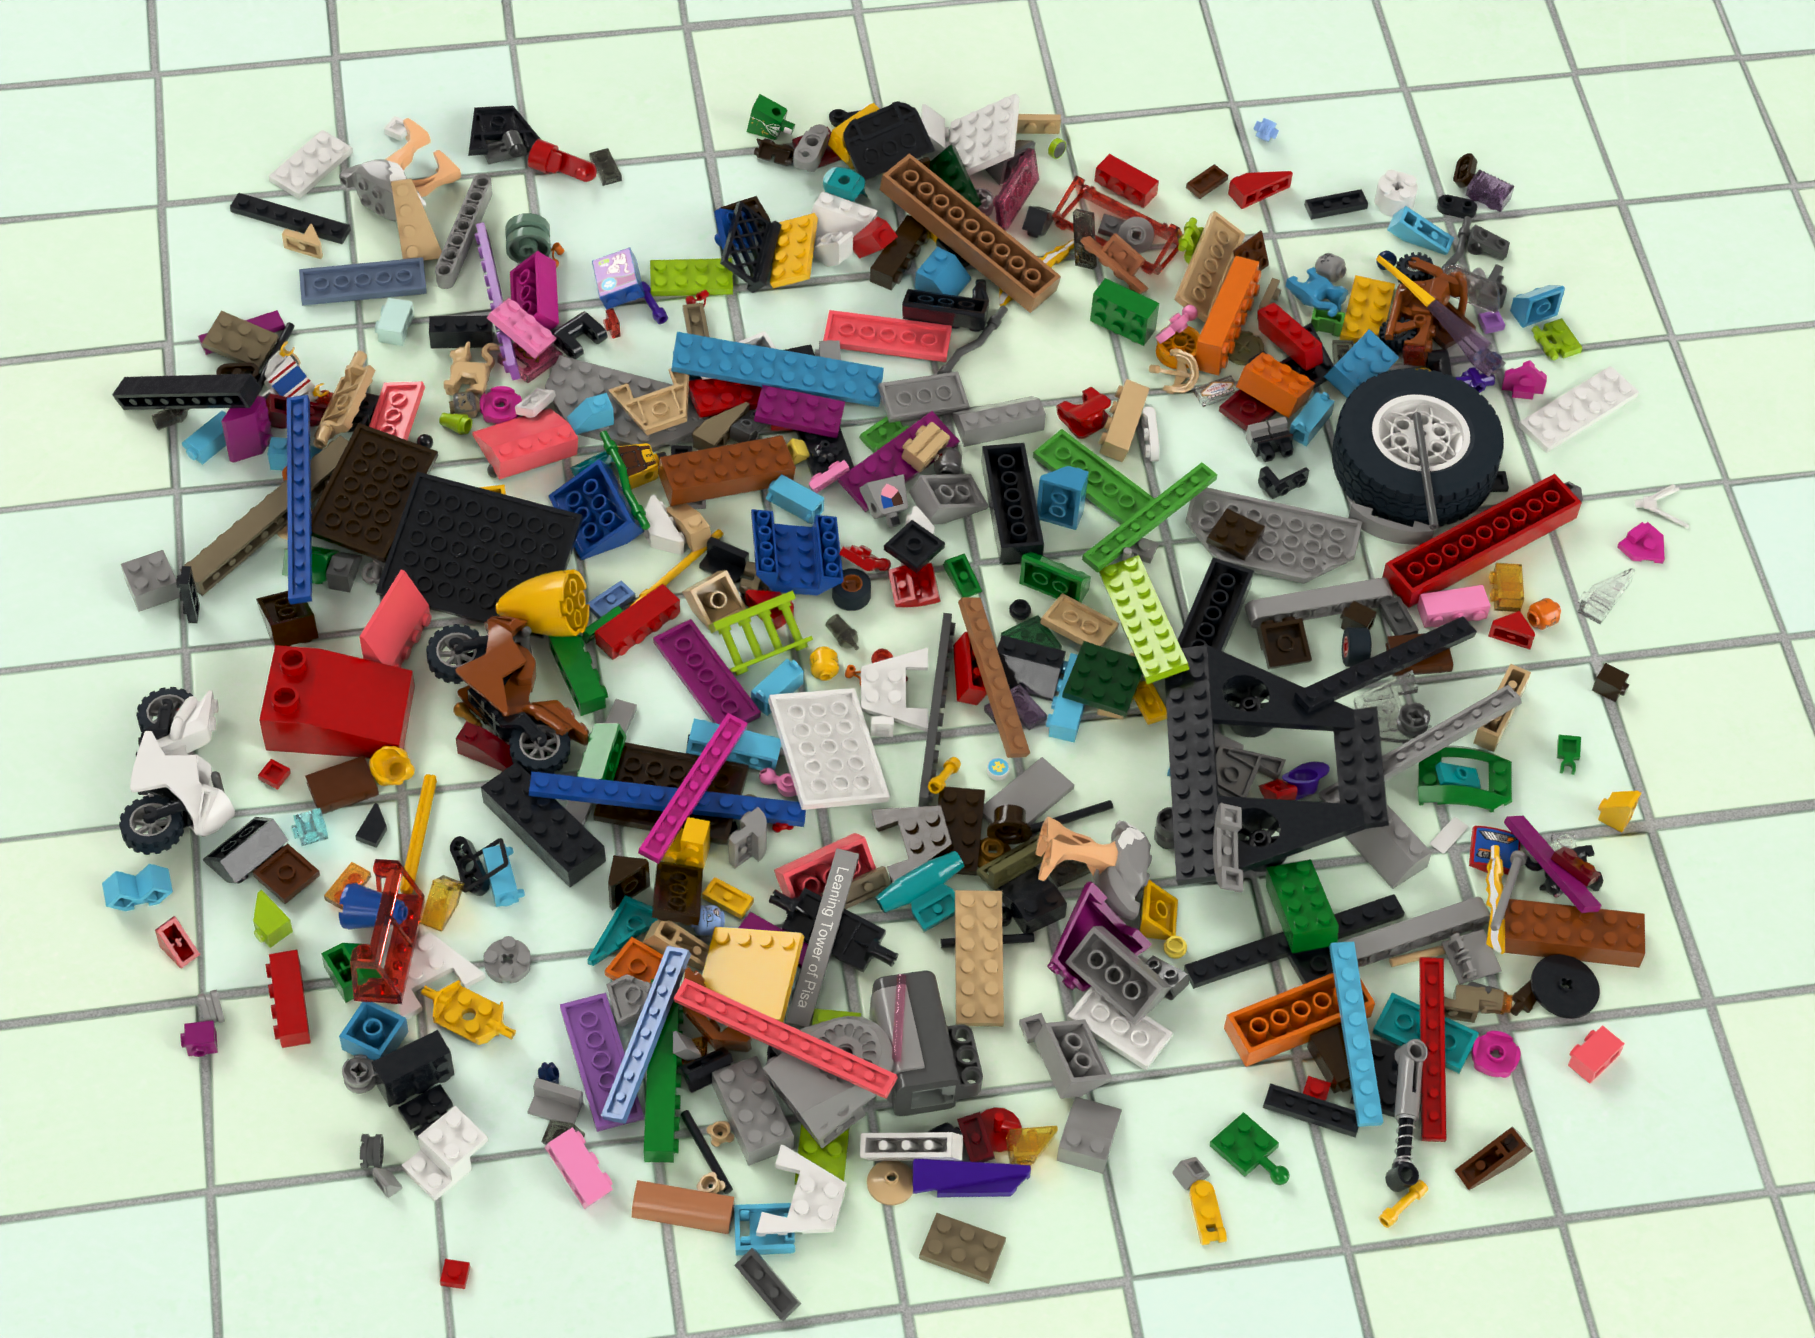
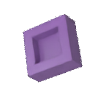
(1491, 322)

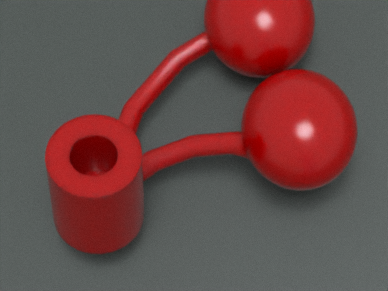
(700, 296)

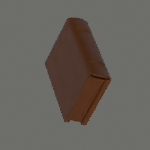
(1438, 663)
(342, 785)

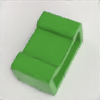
(1327, 324)

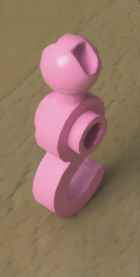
(1178, 323)
(784, 782)

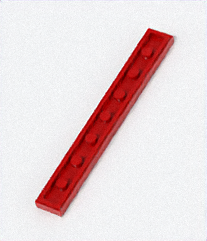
(1433, 1036)

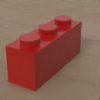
(1126, 180)
(969, 682)

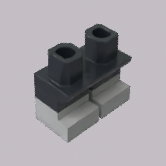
(1269, 438)

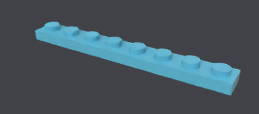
(1356, 1034)

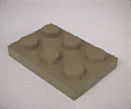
(239, 340)
(962, 1248)

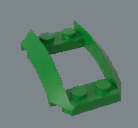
(1499, 780)

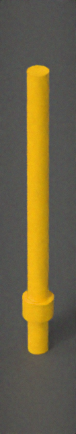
(681, 566)

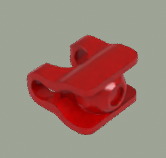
(1085, 417)

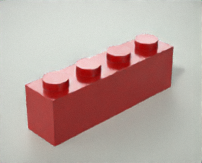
(1290, 336)
(637, 622)
(289, 999)

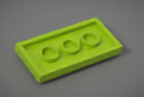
(690, 277)

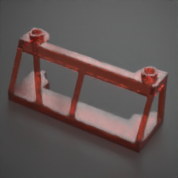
(1089, 193)
(402, 943)

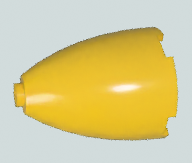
(549, 603)

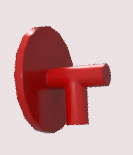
(997, 1125)

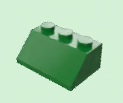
(1053, 577)

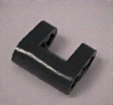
(580, 324)

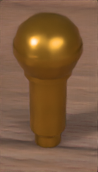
(462, 710)

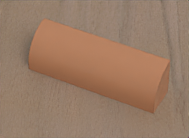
(683, 1207)

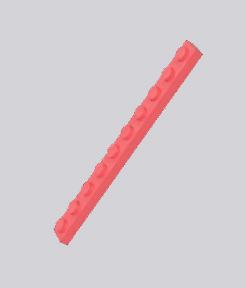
(786, 1038)

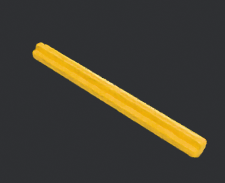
(418, 831)

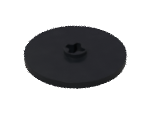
(1565, 970)

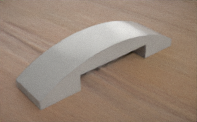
(1390, 530)
(1225, 847)

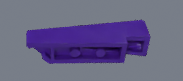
(967, 1178)

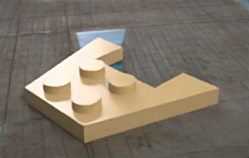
(657, 409)

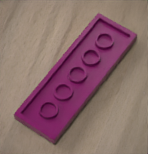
(888, 461)
(705, 673)

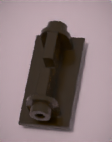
(768, 148)

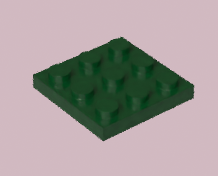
(1103, 679)

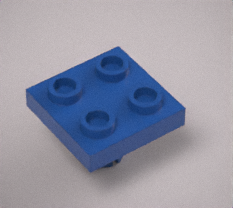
(723, 220)

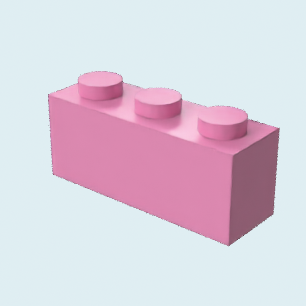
(1448, 605)
(579, 1167)

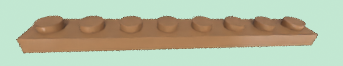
(993, 677)

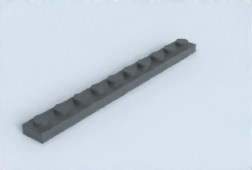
(938, 702)

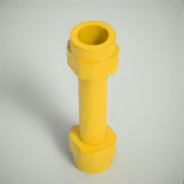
(938, 783)
(1390, 1215)

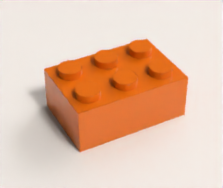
(1275, 384)

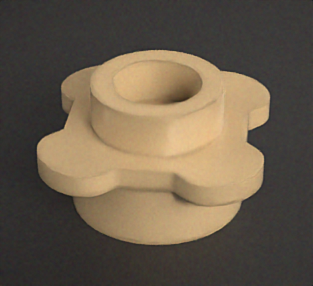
(720, 1126)
(707, 1180)

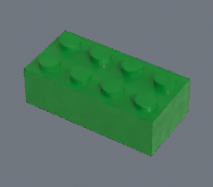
(1301, 906)

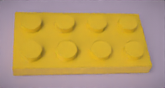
(794, 251)
(1366, 307)

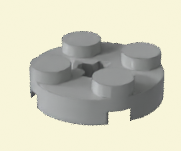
(507, 972)

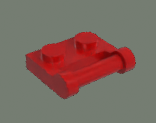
(864, 559)

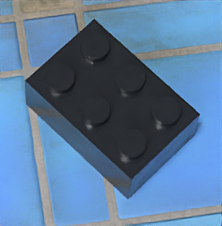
(413, 1068)

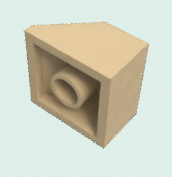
(714, 598)

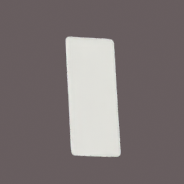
(1449, 835)

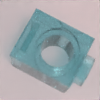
(309, 827)

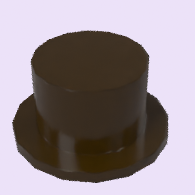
(1010, 825)

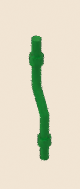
(637, 510)

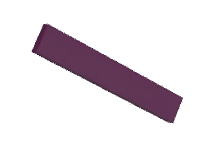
(1542, 852)

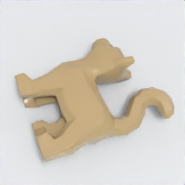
(470, 373)

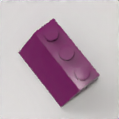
(247, 430)

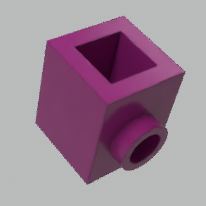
(199, 1038)

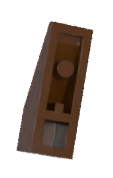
(1494, 1158)

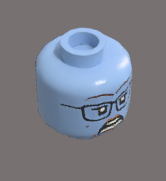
(709, 919)

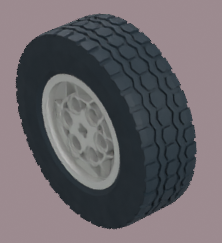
(1378, 448)

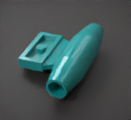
(925, 890)

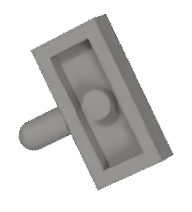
(1144, 548)

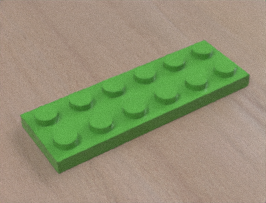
(1105, 484)

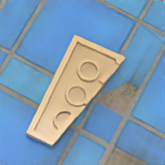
(414, 228)

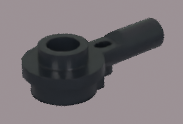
(839, 116)

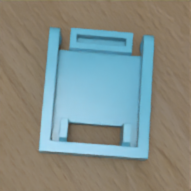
(766, 1244)

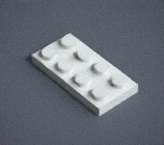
(310, 164)
(1136, 1042)

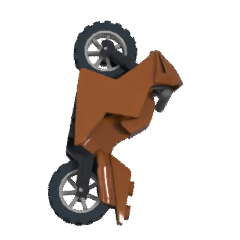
(499, 687)

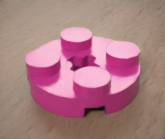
(492, 399)
(1492, 1066)

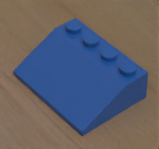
(604, 507)

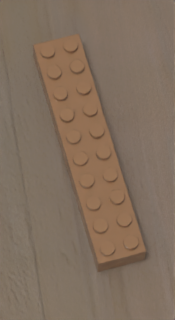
(970, 233)

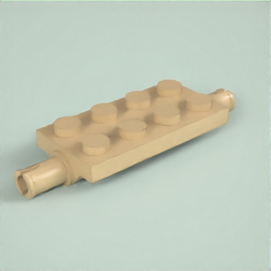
(345, 400)

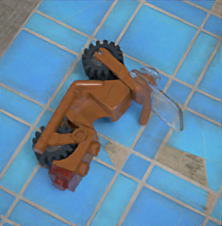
(1410, 321)

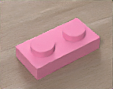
(821, 481)

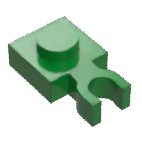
(1568, 749)

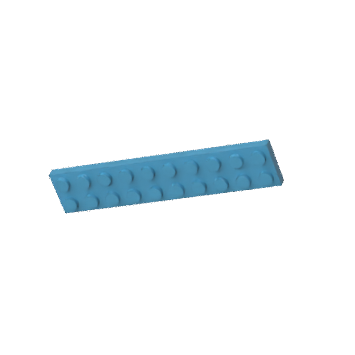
(777, 368)

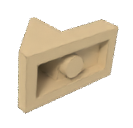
(303, 243)

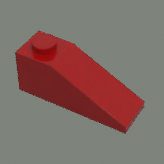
(1257, 186)

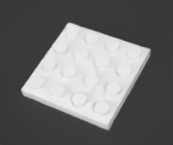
(986, 134)

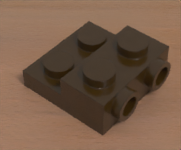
(1284, 642)

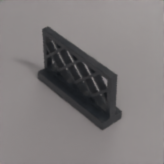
(762, 253)

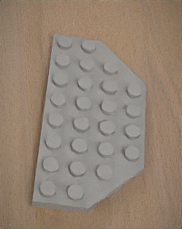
(578, 380)
(1295, 541)

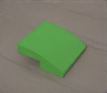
(881, 433)

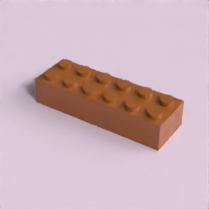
(724, 470)
(1561, 929)

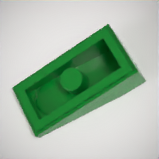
(962, 576)

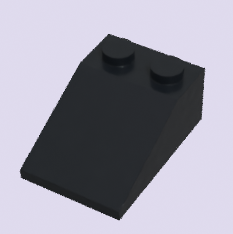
(1033, 901)

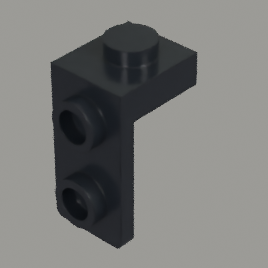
(1274, 487)

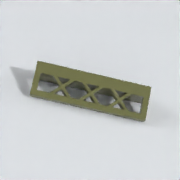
(1011, 864)

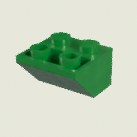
(337, 965)

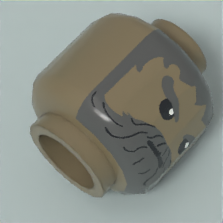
(465, 403)

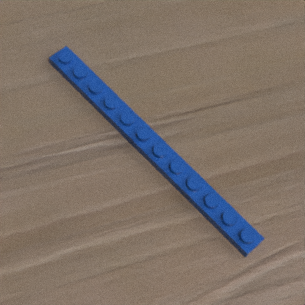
(299, 500)
(658, 797)

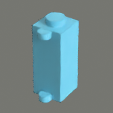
(1312, 418)
(206, 440)
(795, 498)
(782, 680)
(503, 882)

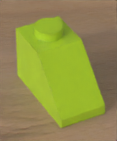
(270, 921)

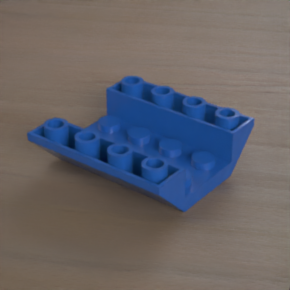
(797, 556)

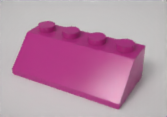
(535, 288)

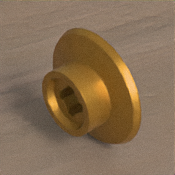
(991, 844)

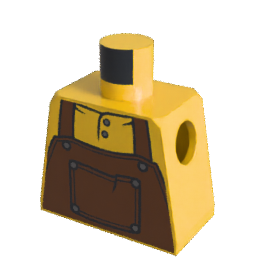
(640, 463)

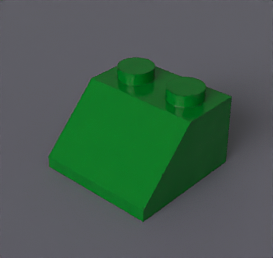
(320, 561)

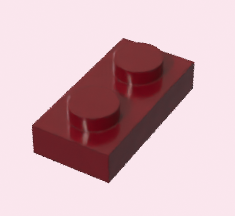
(1575, 866)
(976, 1138)

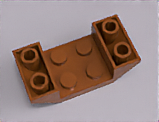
(728, 1038)

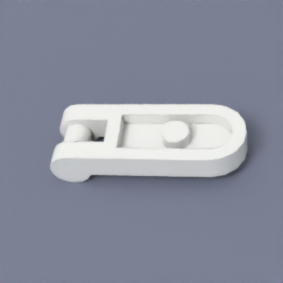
(1150, 433)

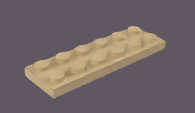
(1209, 265)
(979, 958)

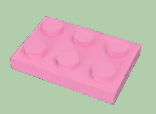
(522, 328)

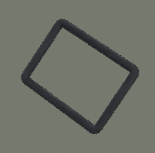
(499, 841)

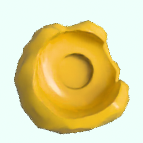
(391, 766)

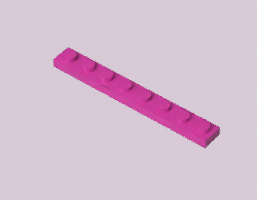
(692, 788)

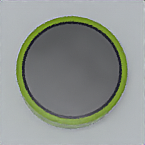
(1057, 148)

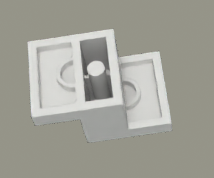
(444, 1153)

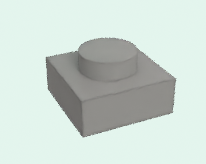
(1031, 1026)

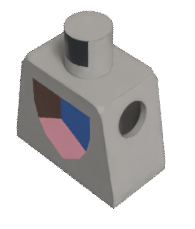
(886, 498)

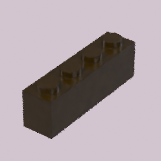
(898, 255)

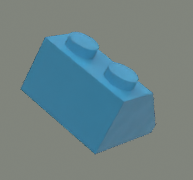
(942, 274)
(1537, 304)

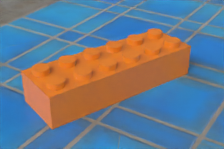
(1228, 315)
(1287, 1019)

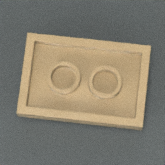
(1078, 622)

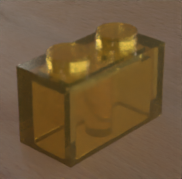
(1507, 587)

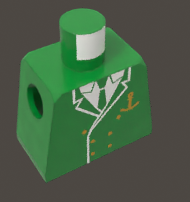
(768, 119)

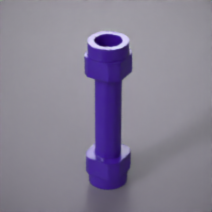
(658, 313)

